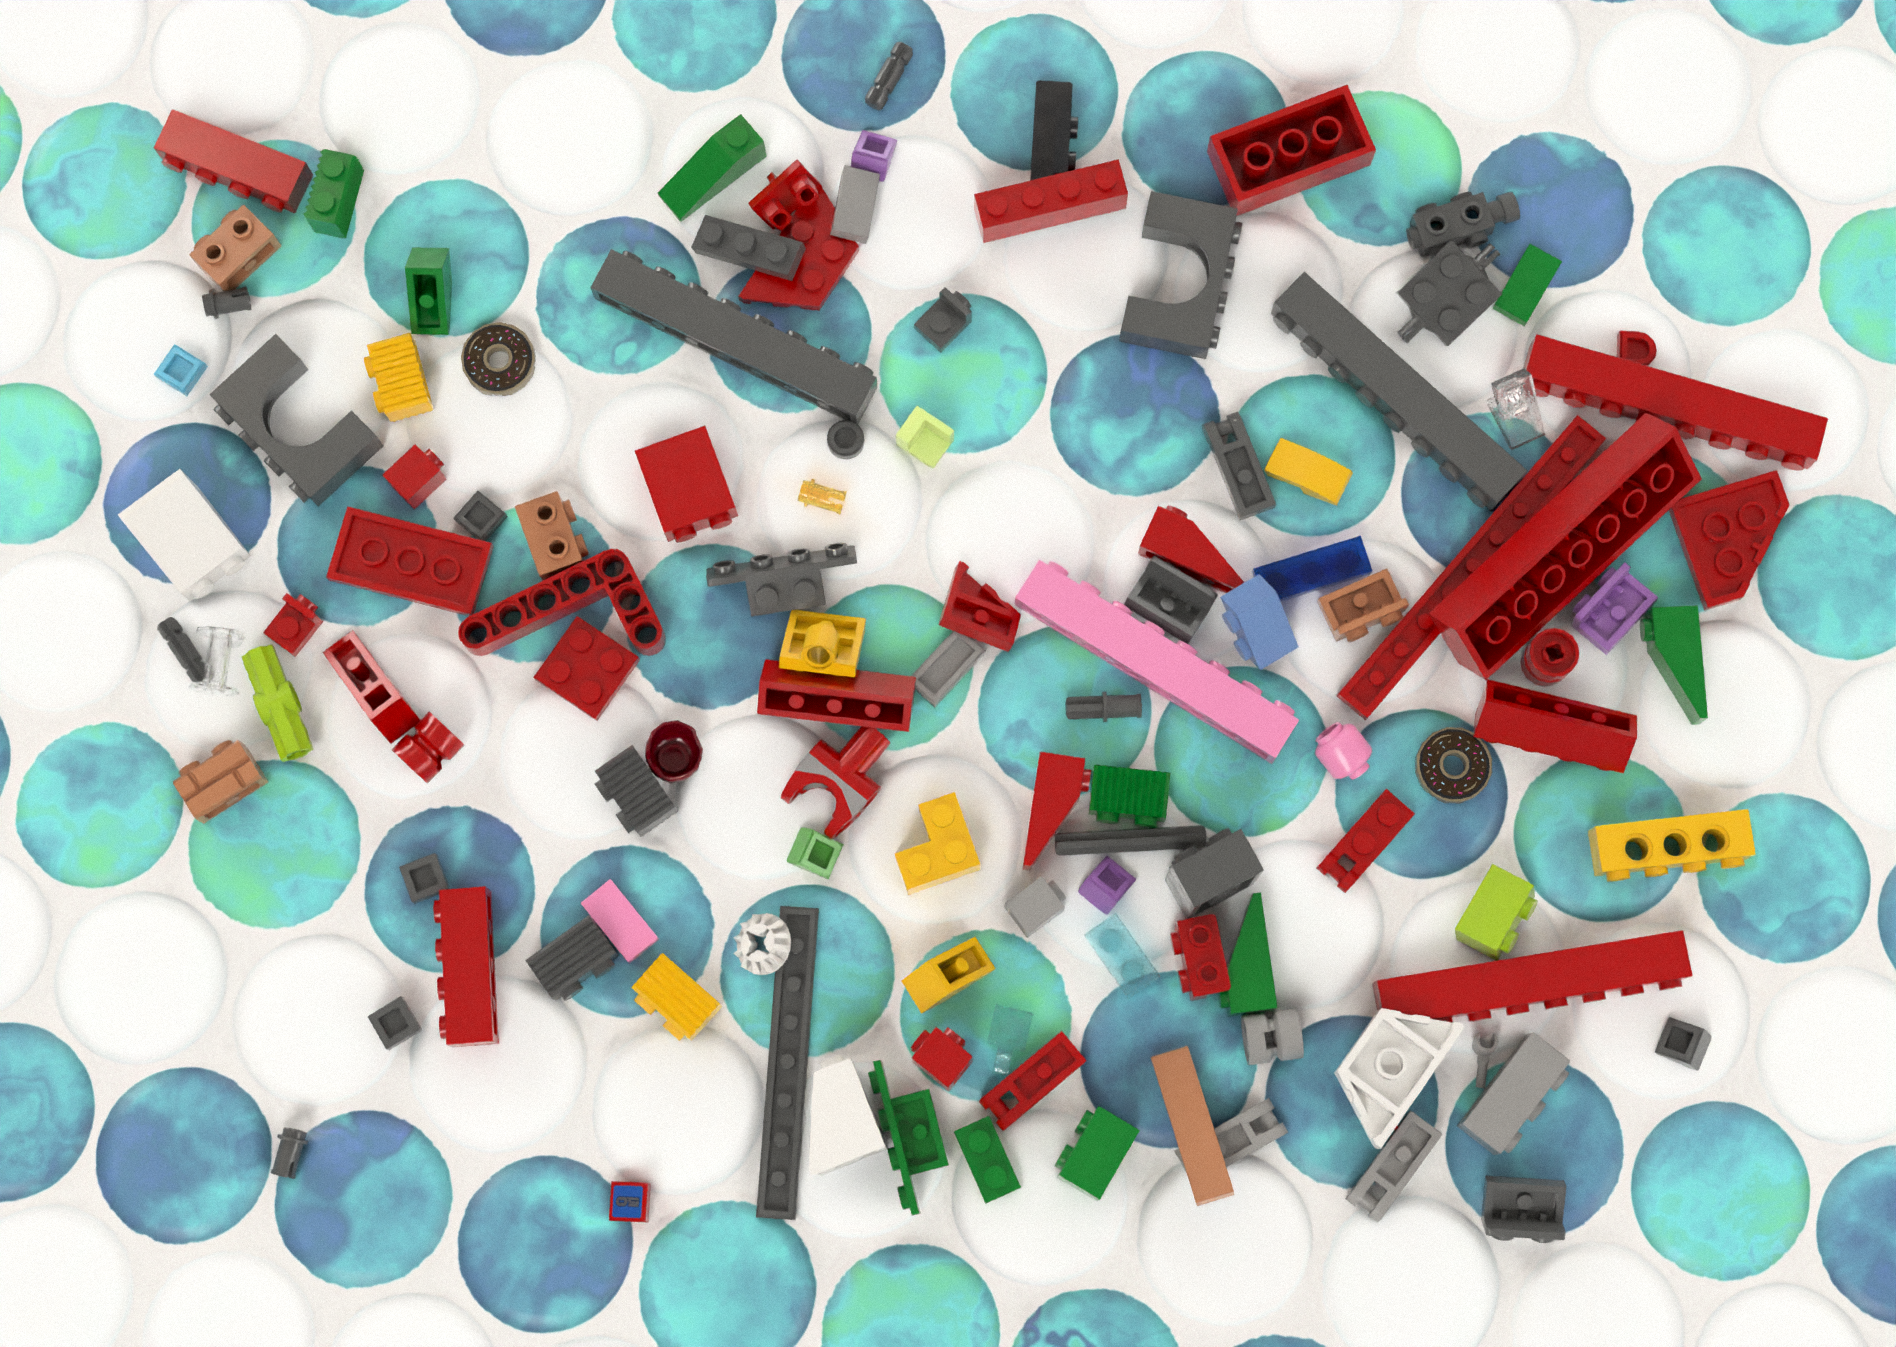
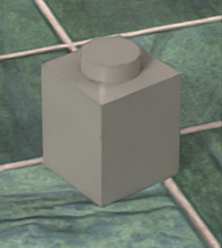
(1036, 905)

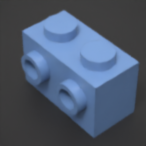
(1258, 622)

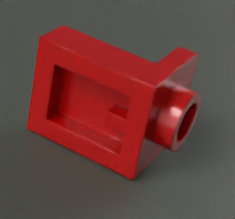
(294, 624)

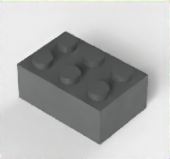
(1213, 873)

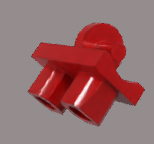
(785, 194)

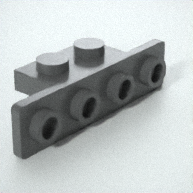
(783, 581)

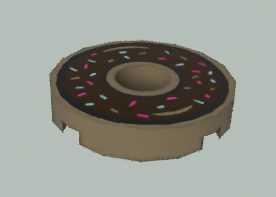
(492, 339)
(1457, 743)

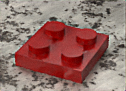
(586, 668)

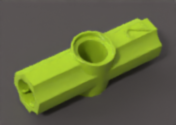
(277, 703)

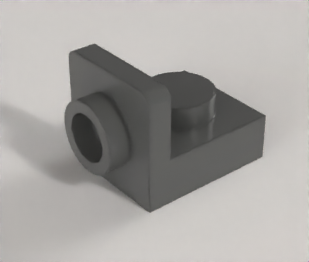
(945, 319)

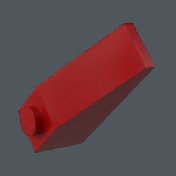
(1185, 546)
(371, 687)
(1055, 796)

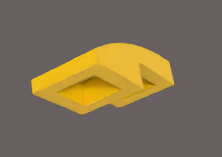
(1309, 471)

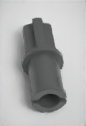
(1103, 706)

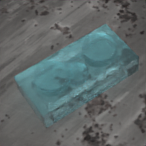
(1122, 955)

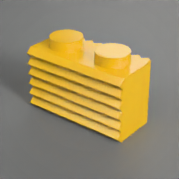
(399, 378)
(676, 998)

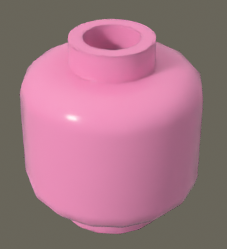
(1343, 751)

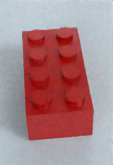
(1291, 150)

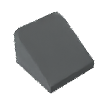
(1683, 1043)

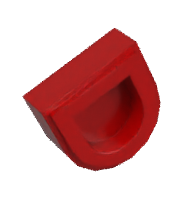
(1636, 347)

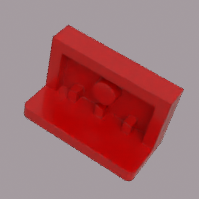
(1201, 956)

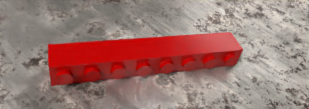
(1692, 406)
(1540, 979)

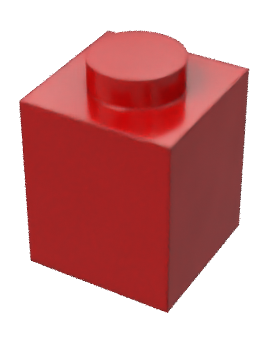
(415, 475)

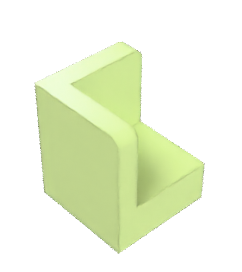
(924, 437)

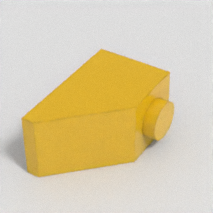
(947, 974)

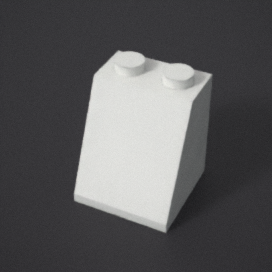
(185, 535)
(841, 1119)

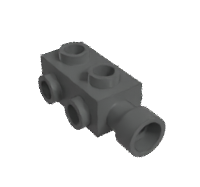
(1456, 223)

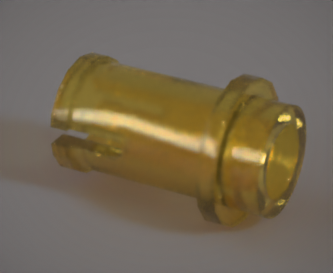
(819, 495)

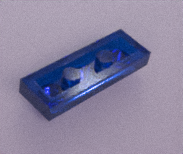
(1317, 569)

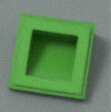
(814, 852)

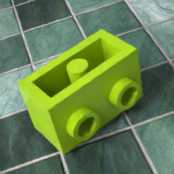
(1496, 912)

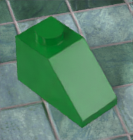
(429, 290)

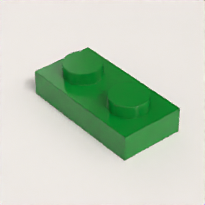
(987, 1159)

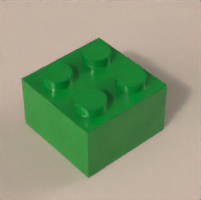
(1097, 1152)

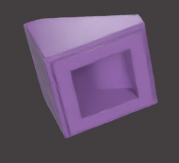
(873, 153)
(1106, 885)

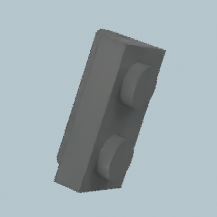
(1171, 599)
(1523, 1208)

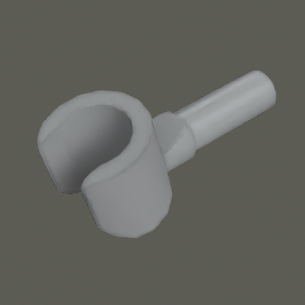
(1483, 1058)

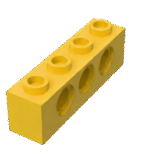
(1729, 828)

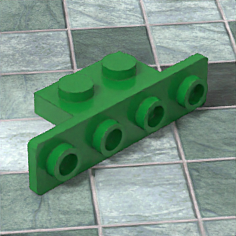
(914, 1134)

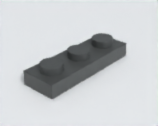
(748, 247)

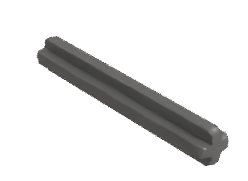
(1130, 840)

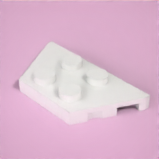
(1392, 1066)

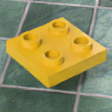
(822, 643)

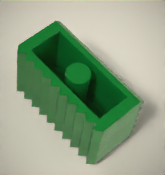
(334, 193)
(1129, 795)

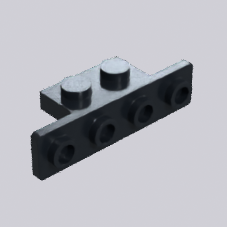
(1053, 129)

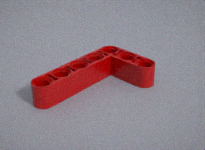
(567, 603)

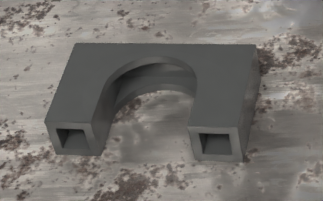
(1189, 325)
(315, 468)

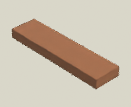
(1192, 1126)

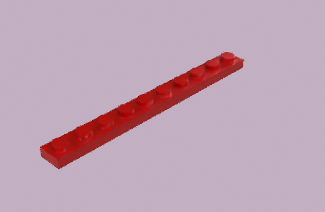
(1416, 629)

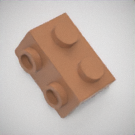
(1362, 605)

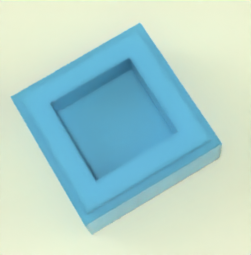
(180, 370)

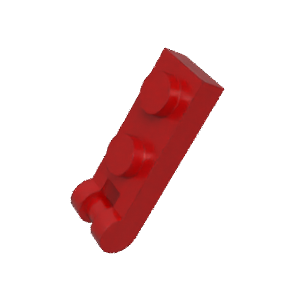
(1366, 839)
(1033, 1079)

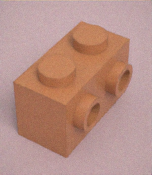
(234, 249)
(550, 534)

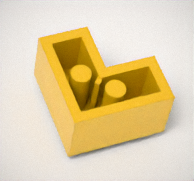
(947, 853)

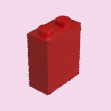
(686, 484)

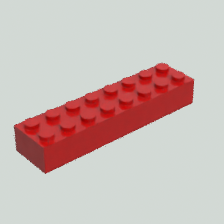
(1566, 546)

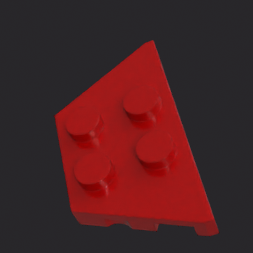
(820, 267)

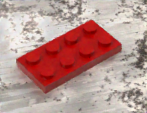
(410, 561)

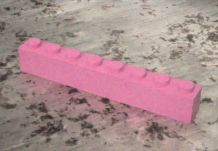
(1156, 661)

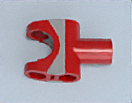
(842, 775)

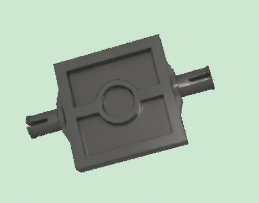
(1448, 293)

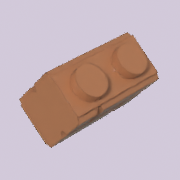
(219, 780)

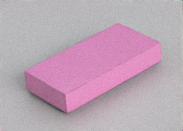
(619, 921)

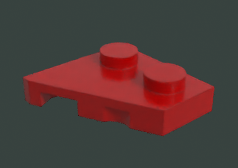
(978, 611)

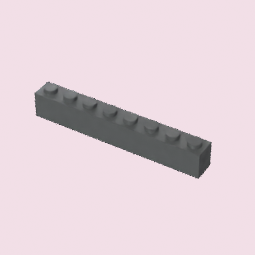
(735, 336)
(1397, 392)

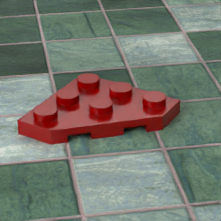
(1728, 534)

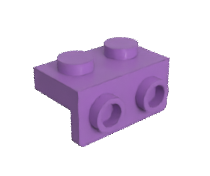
(1612, 608)

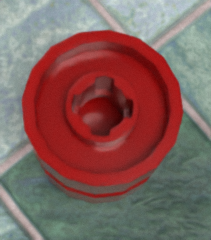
(1549, 657)
(428, 747)

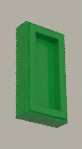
(1527, 285)

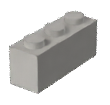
(1515, 1094)

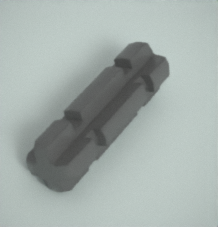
(889, 75)
(182, 648)

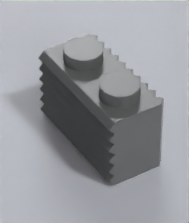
(635, 792)
(573, 959)

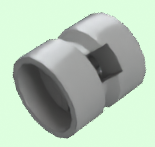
(1285, 1034)

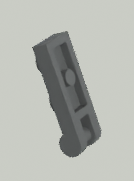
(1239, 466)

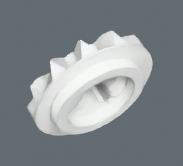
(776, 942)

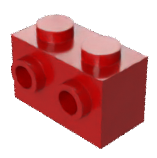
(941, 1056)

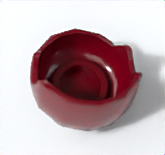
(673, 751)

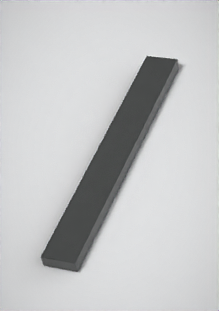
(787, 1068)

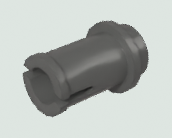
(226, 302)
(289, 1152)

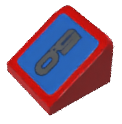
(629, 1201)

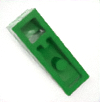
(713, 167)
(1676, 650)
(1250, 966)

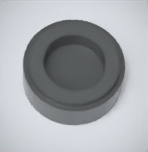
(845, 439)

